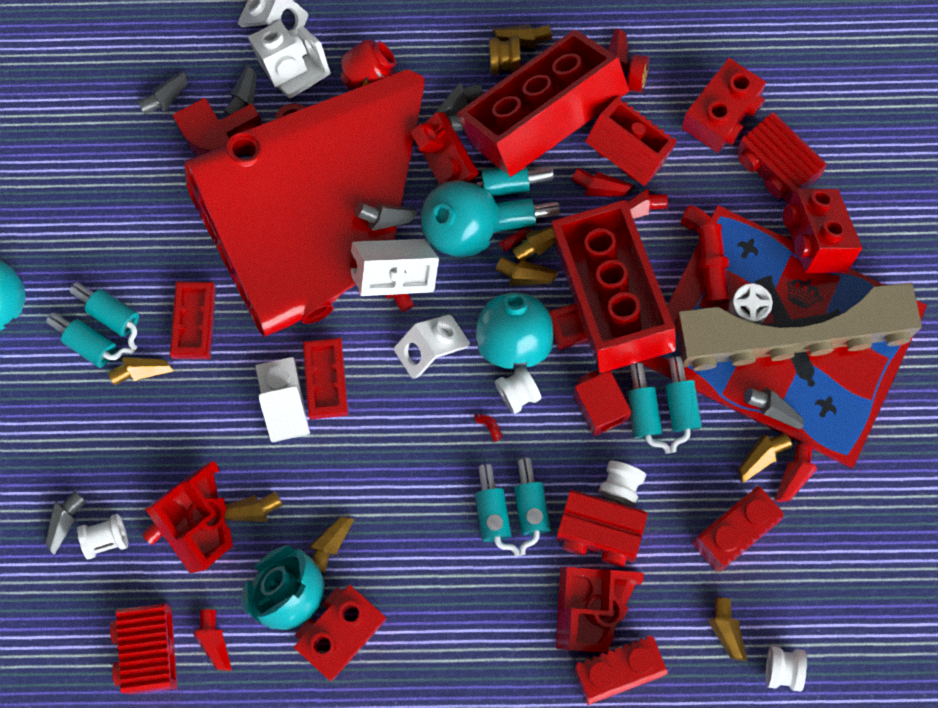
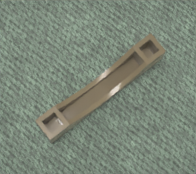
(717, 336)

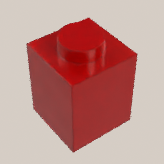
(601, 402)

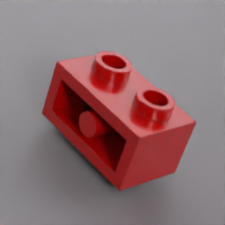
(724, 105)
(821, 231)
(344, 636)

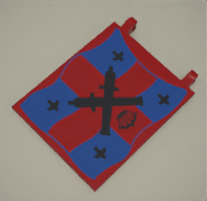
(832, 391)

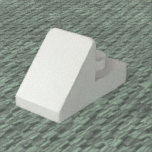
(282, 399)

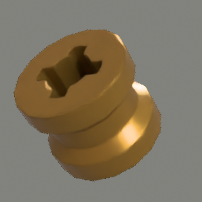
(504, 55)

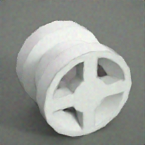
(753, 298)
(518, 389)
(622, 483)
(786, 668)

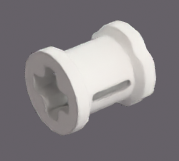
(102, 536)

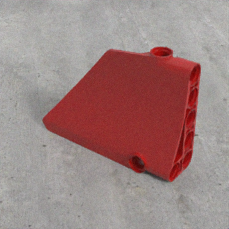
(291, 207)

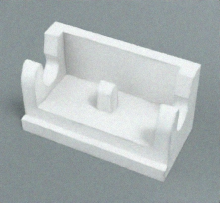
(394, 267)

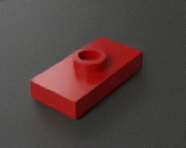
(193, 320)
(325, 378)

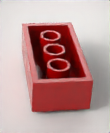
(543, 102)
(614, 286)

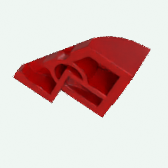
(194, 519)
(592, 606)

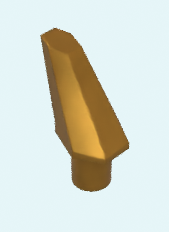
(527, 35)
(537, 243)
(526, 272)
(138, 369)
(762, 455)
(252, 509)
(330, 541)
(728, 629)

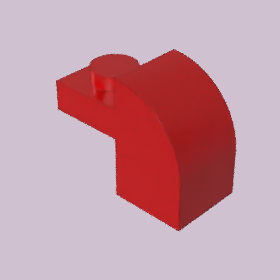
(204, 130)

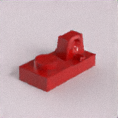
(444, 150)

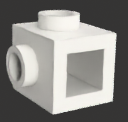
(279, 53)

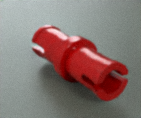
(713, 264)

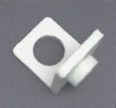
(269, 12)
(315, 63)
(434, 339)

